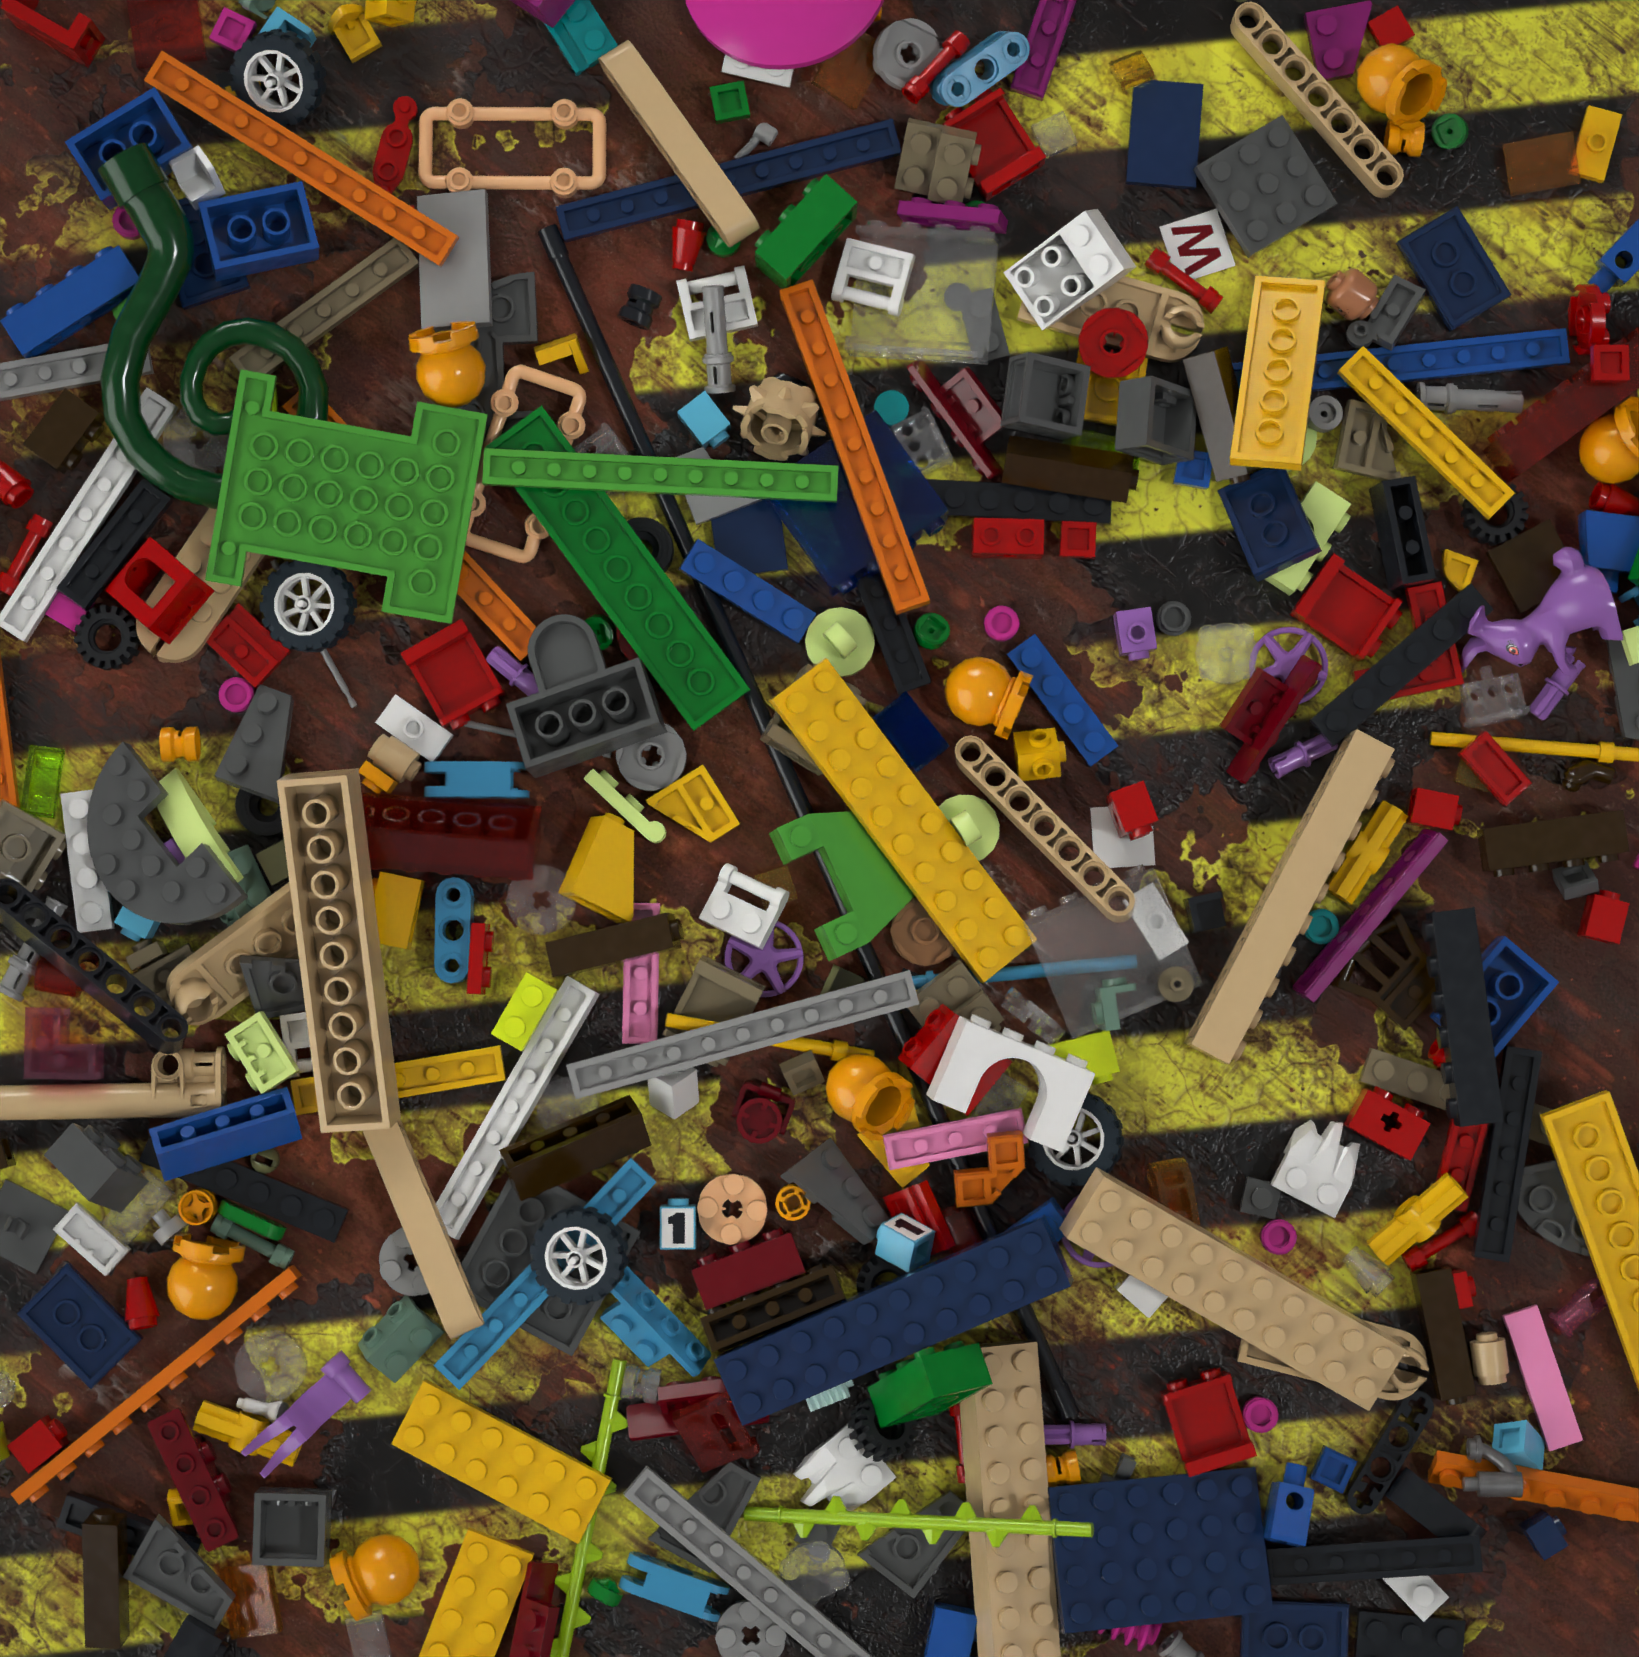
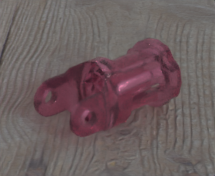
(1578, 1309)

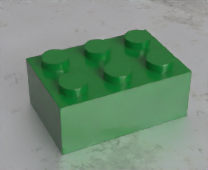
(805, 232)
(929, 1383)

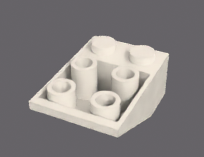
(1069, 268)

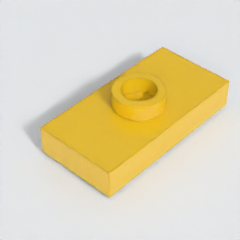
(1596, 142)

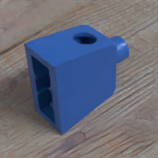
(1609, 273)
(1609, 543)
(1286, 1524)

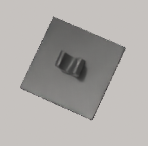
(26, 1226)

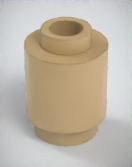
(395, 758)
(1489, 1358)

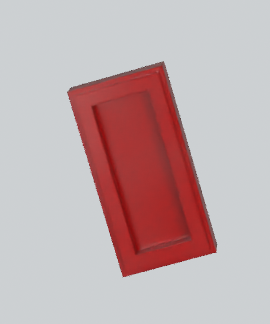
(1494, 768)

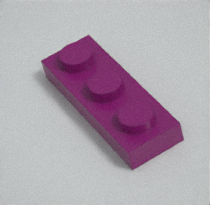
(953, 213)

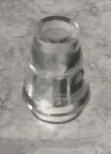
(1368, 1271)

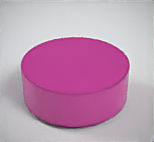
(124, 225)
(1001, 623)
(236, 694)
(1278, 1236)
(1260, 1414)

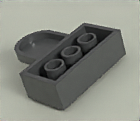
(580, 701)

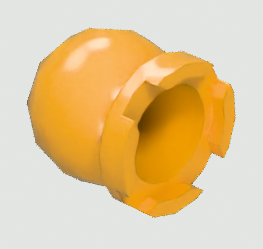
(1400, 84)
(449, 366)
(1612, 444)
(984, 693)
(869, 1095)
(203, 1279)
(377, 1573)

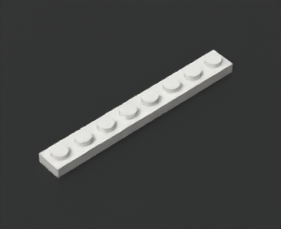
(78, 527)
(514, 1104)

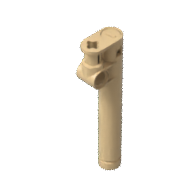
(179, 1095)

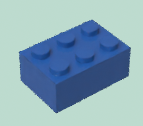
(139, 121)
(258, 231)
(1513, 989)

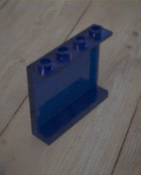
(834, 532)

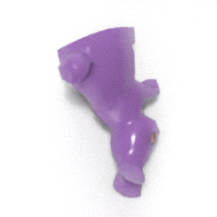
(1573, 603)

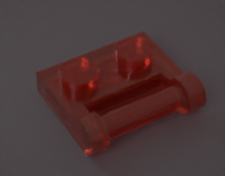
(706, 1437)

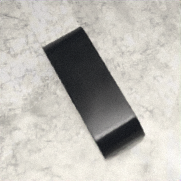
(1431, 1507)

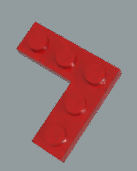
(1446, 669)

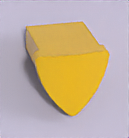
(353, 31)
(562, 348)

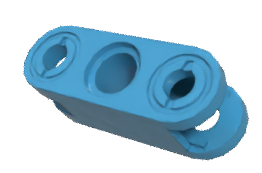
(997, 64)
(475, 780)
(448, 911)
(673, 1586)

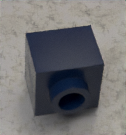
(1544, 1534)

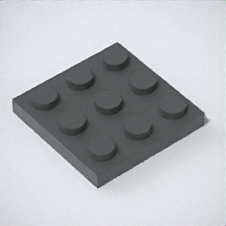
(1265, 186)

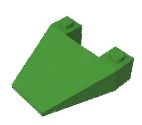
(859, 870)

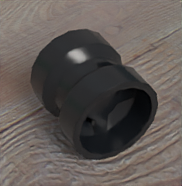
(640, 306)

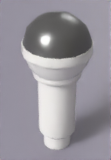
(269, 1410)

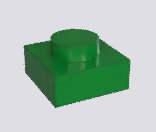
(729, 102)

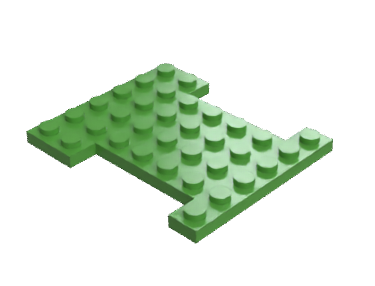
(350, 497)

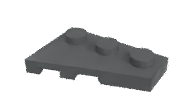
(1626, 689)
(259, 745)
(273, 984)
(837, 1187)
(721, 1500)
(905, 1553)
(179, 1575)

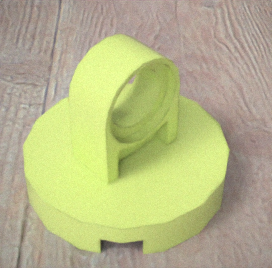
(842, 638)
(974, 823)

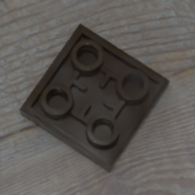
(1527, 564)

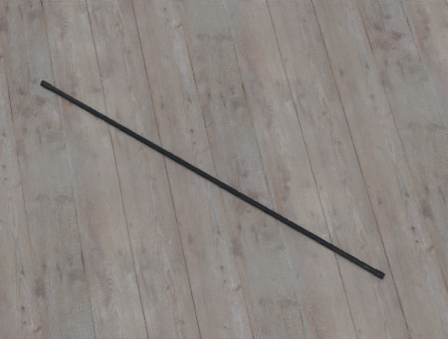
(559, 256)

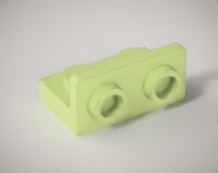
(261, 1053)

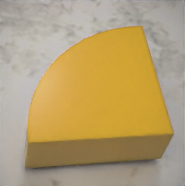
(1458, 569)

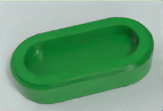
(251, 1220)

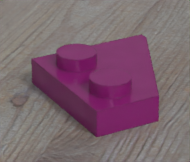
(1336, 38)

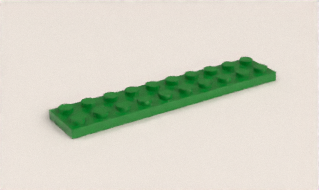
(629, 584)

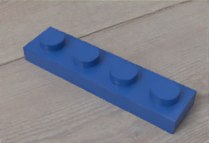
(747, 591)
(1062, 701)

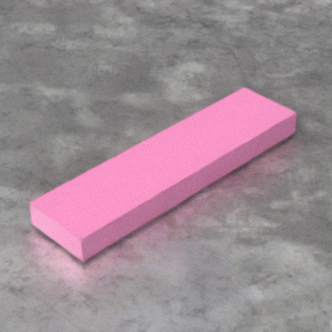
(641, 990)
(948, 1138)
(1542, 1377)

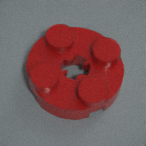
(1588, 317)
(1093, 339)

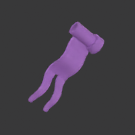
(312, 1409)

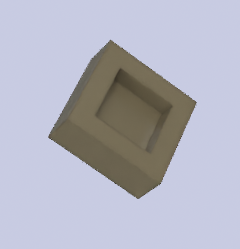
(146, 953)
(802, 1072)

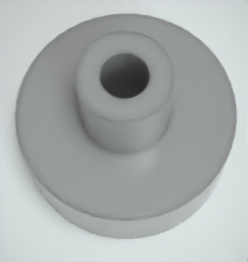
(1325, 413)
(168, 1226)

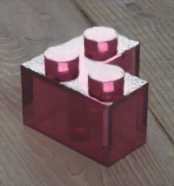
(49, 1051)

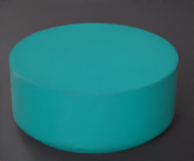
(892, 407)
(1322, 927)

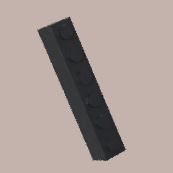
(1463, 1017)

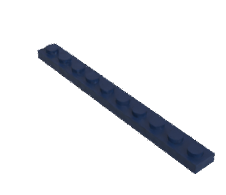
(746, 174)

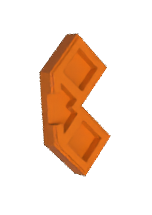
(985, 1184)

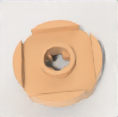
(732, 1229)

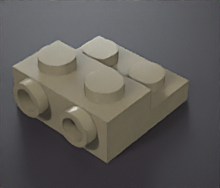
(937, 161)
(27, 846)
(959, 992)

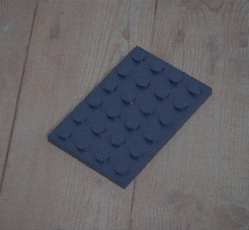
(1161, 1550)

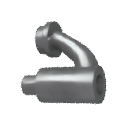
(1492, 1484)

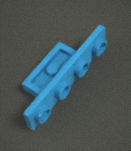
(651, 1327)

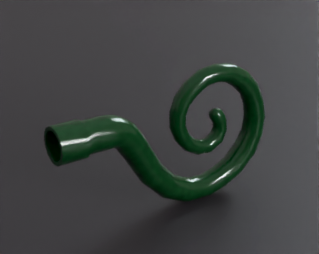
(143, 191)

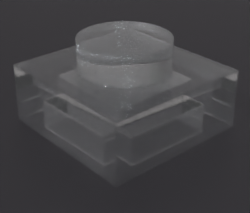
(1054, 135)

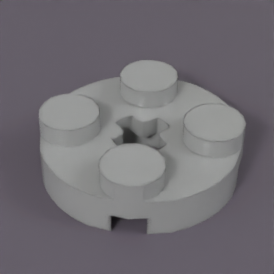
(898, 36)
(661, 773)
(396, 1269)
(730, 1634)

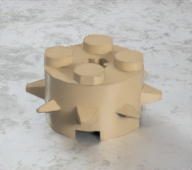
(779, 419)

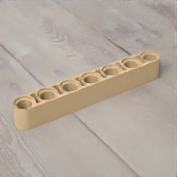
(1314, 83)
(678, 143)
(1039, 812)
(425, 1229)

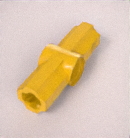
(1367, 852)
(1417, 1219)
(239, 1430)

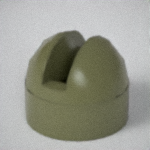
(263, 1168)

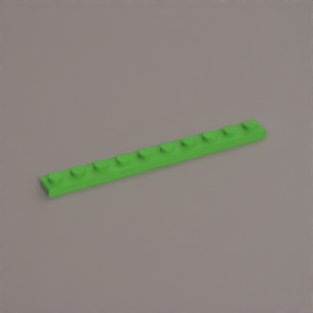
(660, 475)

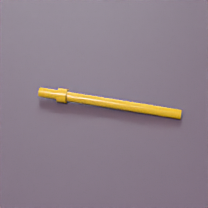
(1604, 752)
(836, 1049)

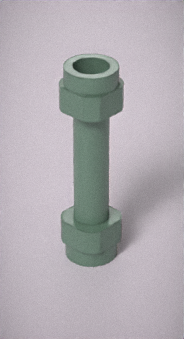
(279, 1255)

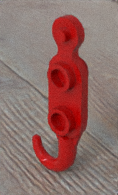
(395, 146)

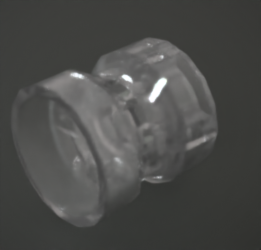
(641, 1383)

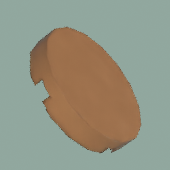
(918, 936)

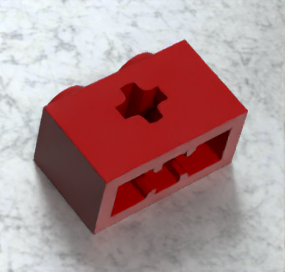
(1007, 538)
(1132, 811)
(1366, 1121)

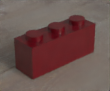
(747, 1268)

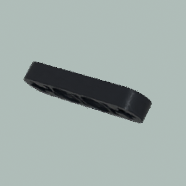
(1395, 1454)

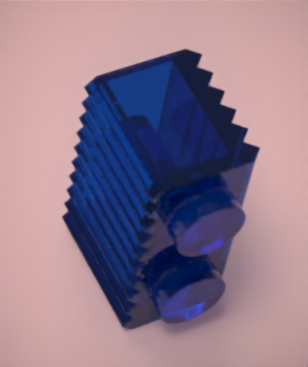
(910, 732)

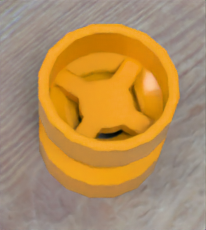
(1404, 140)
(180, 744)
(788, 1199)
(191, 1206)
(1068, 1468)

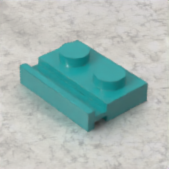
(582, 36)

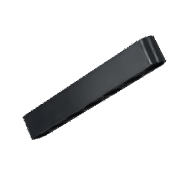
(96, 981)

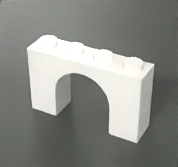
(977, 1047)

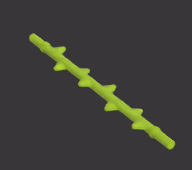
(931, 1525)
(586, 1551)

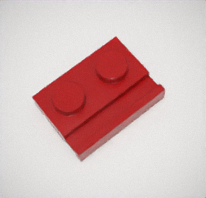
(247, 646)
(478, 970)
(920, 1204)

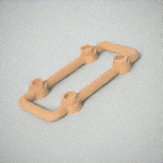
(462, 115)
(504, 404)

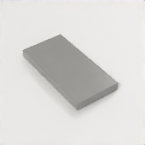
(463, 283)

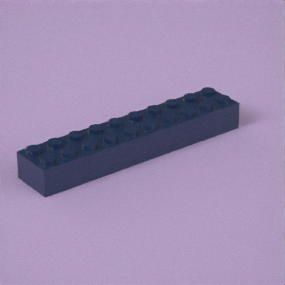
(894, 1320)

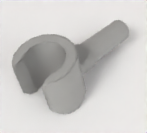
(763, 133)

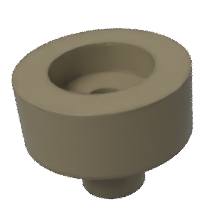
(1166, 986)

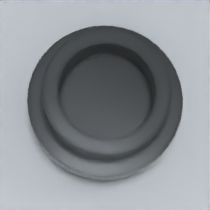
(1173, 618)

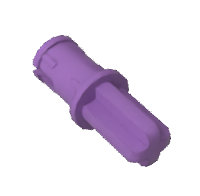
(513, 670)
(1554, 690)
(1299, 755)
(1075, 1434)

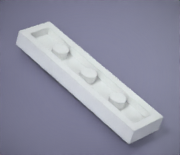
(90, 896)

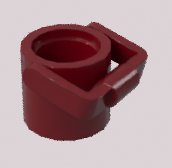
(759, 1117)

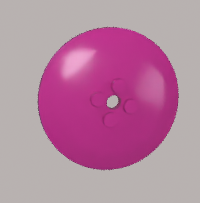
(782, 31)

